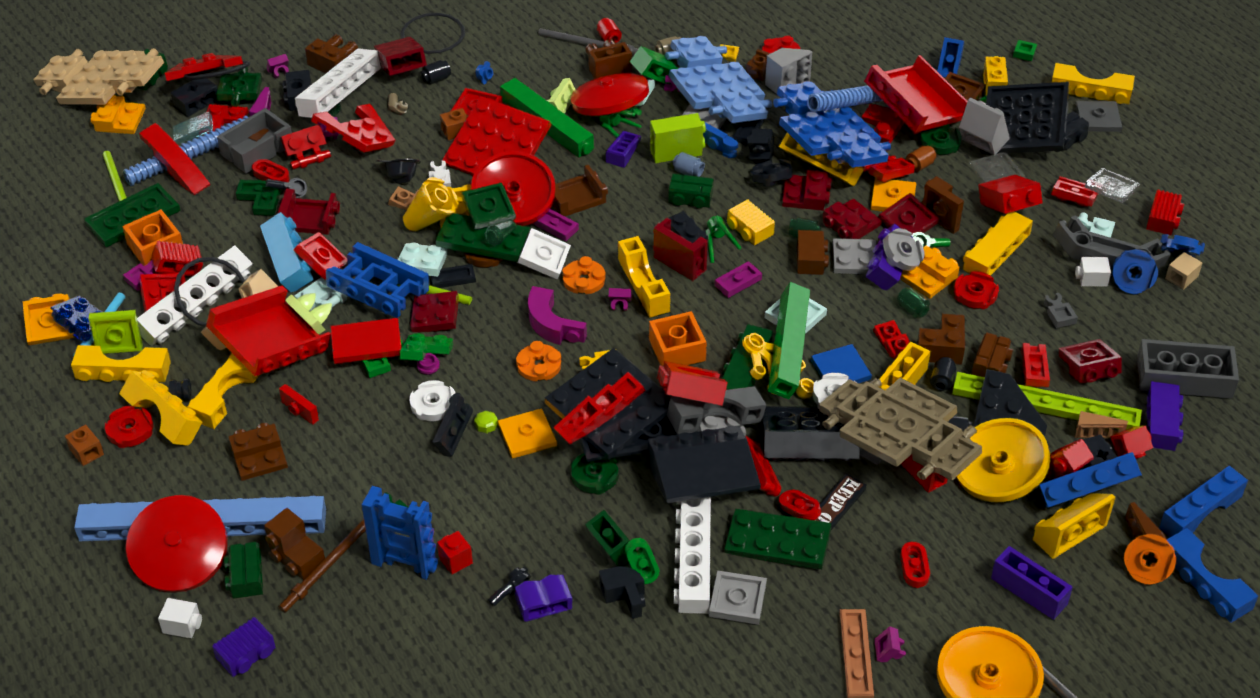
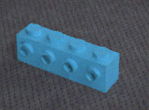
(281, 240)

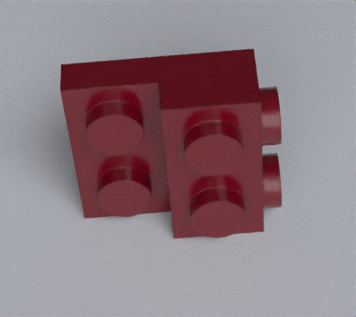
(807, 191)
(850, 219)
(1091, 361)

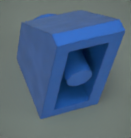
(950, 56)

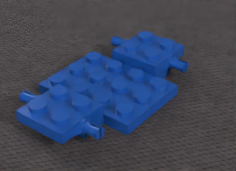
(830, 131)

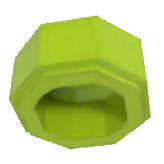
(486, 421)

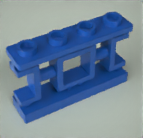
(383, 267)
(385, 518)

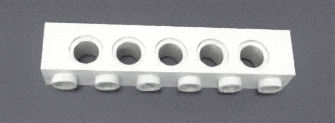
(338, 82)
(164, 310)
(693, 556)

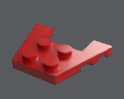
(208, 61)
(365, 134)

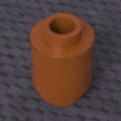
(921, 157)

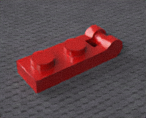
(1035, 365)
(764, 470)

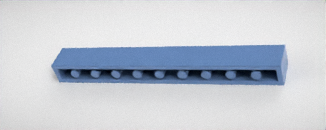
(239, 516)

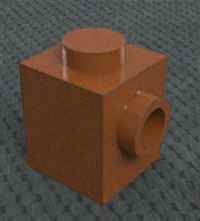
(452, 122)
(84, 445)

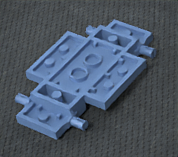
(714, 85)

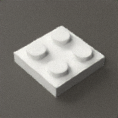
(544, 253)

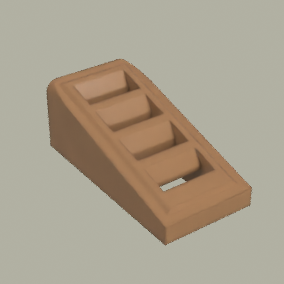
(1094, 424)

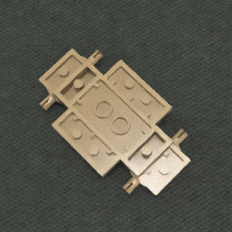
(99, 78)

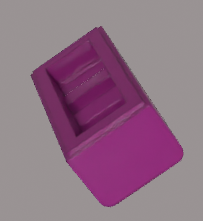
(262, 102)

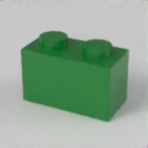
(652, 64)

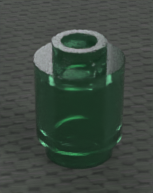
(802, 224)
(913, 302)

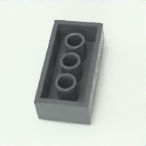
(1193, 366)

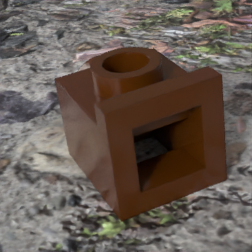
(757, 65)

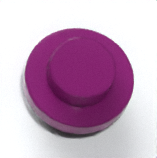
(429, 364)

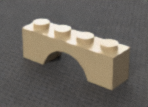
(253, 284)

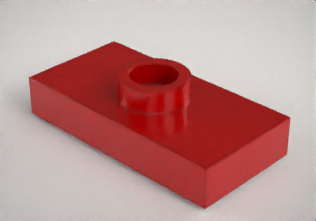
(298, 404)

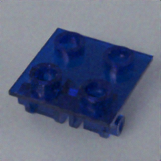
(75, 316)

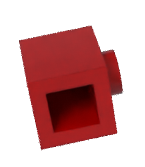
(1133, 440)
(454, 552)

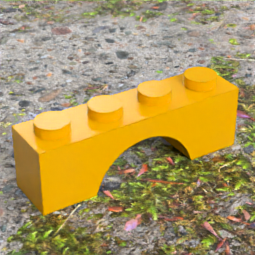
(1114, 88)
(651, 292)
(93, 364)
(209, 402)
(177, 421)

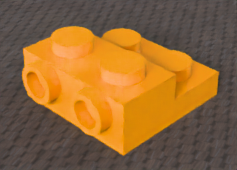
(118, 116)
(932, 274)
(39, 322)

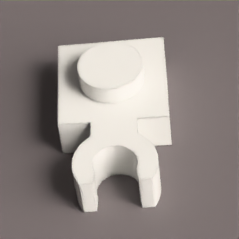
(441, 173)

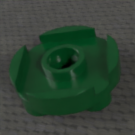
(948, 144)
(594, 483)

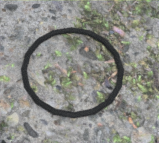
(437, 14)
(190, 76)
(180, 274)

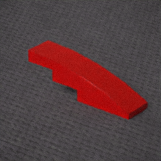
(174, 158)
(599, 409)

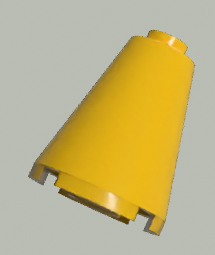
(430, 205)

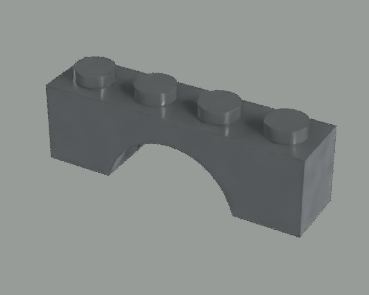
(739, 404)

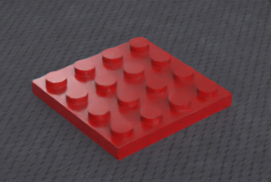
(494, 130)

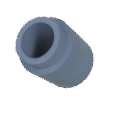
(688, 164)

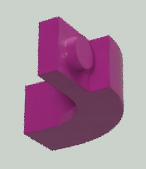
(550, 325)

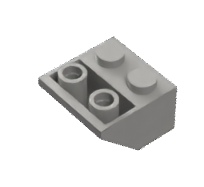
(788, 67)
(984, 126)

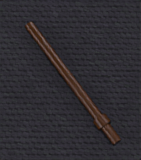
(301, 589)

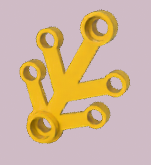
(760, 349)

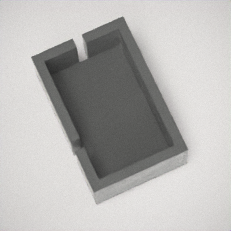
(241, 150)

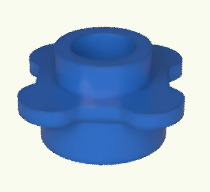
(484, 72)

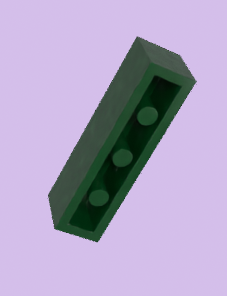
(738, 370)

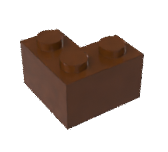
(945, 341)
(291, 544)

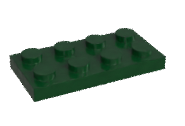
(108, 222)
(460, 235)
(778, 538)

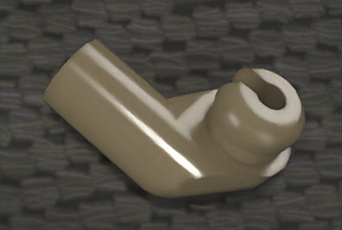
(396, 106)

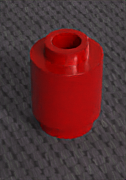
(608, 30)

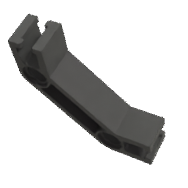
(1081, 243)

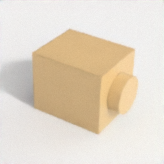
(1183, 270)

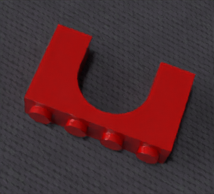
(692, 383)

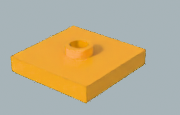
(889, 192)
(527, 433)

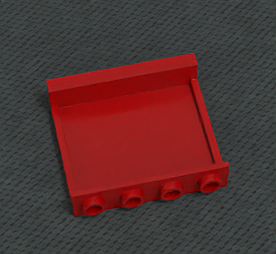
(918, 95)
(265, 331)

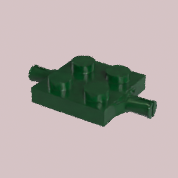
(239, 87)

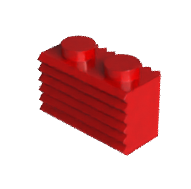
(1164, 212)
(173, 257)
(1068, 459)

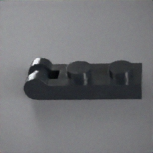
(453, 425)

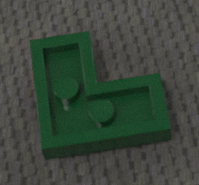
(265, 197)

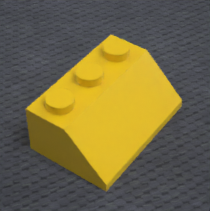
(1074, 523)

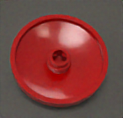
(609, 94)
(525, 180)
(176, 544)

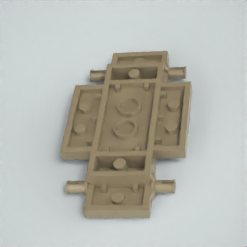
(900, 424)

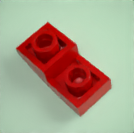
(891, 338)

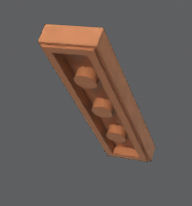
(856, 653)

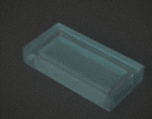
(193, 128)

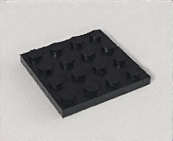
(1032, 115)
(627, 424)

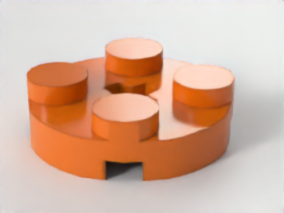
(584, 266)
(538, 351)
(1137, 565)

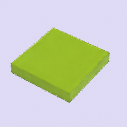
(116, 331)

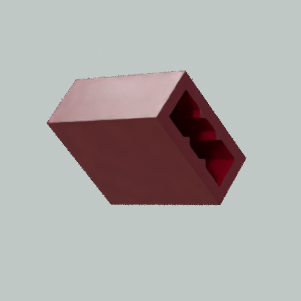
(400, 55)

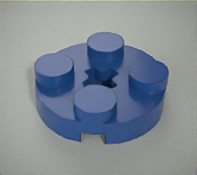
(1182, 244)
(1140, 282)

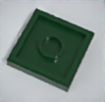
(488, 205)

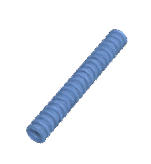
(842, 98)
(192, 149)

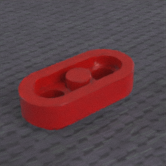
(271, 171)
(800, 505)
(915, 566)

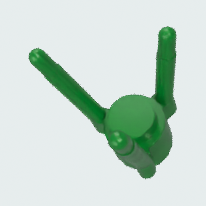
(614, 119)
(718, 229)

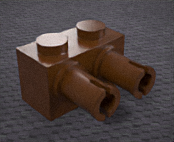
(326, 54)
(609, 59)

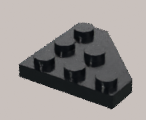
(1005, 399)

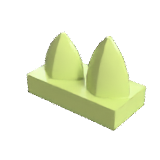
(562, 94)
(316, 316)

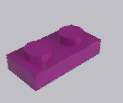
(557, 225)
(738, 279)

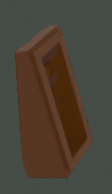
(1140, 523)

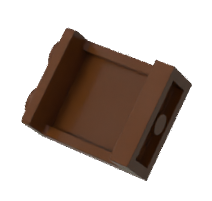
(579, 193)

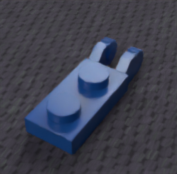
(719, 140)

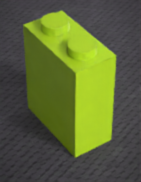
(676, 135)

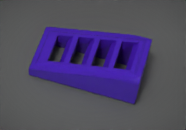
(621, 151)

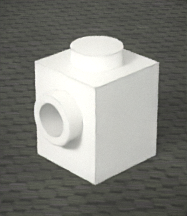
(1093, 271)
(180, 618)

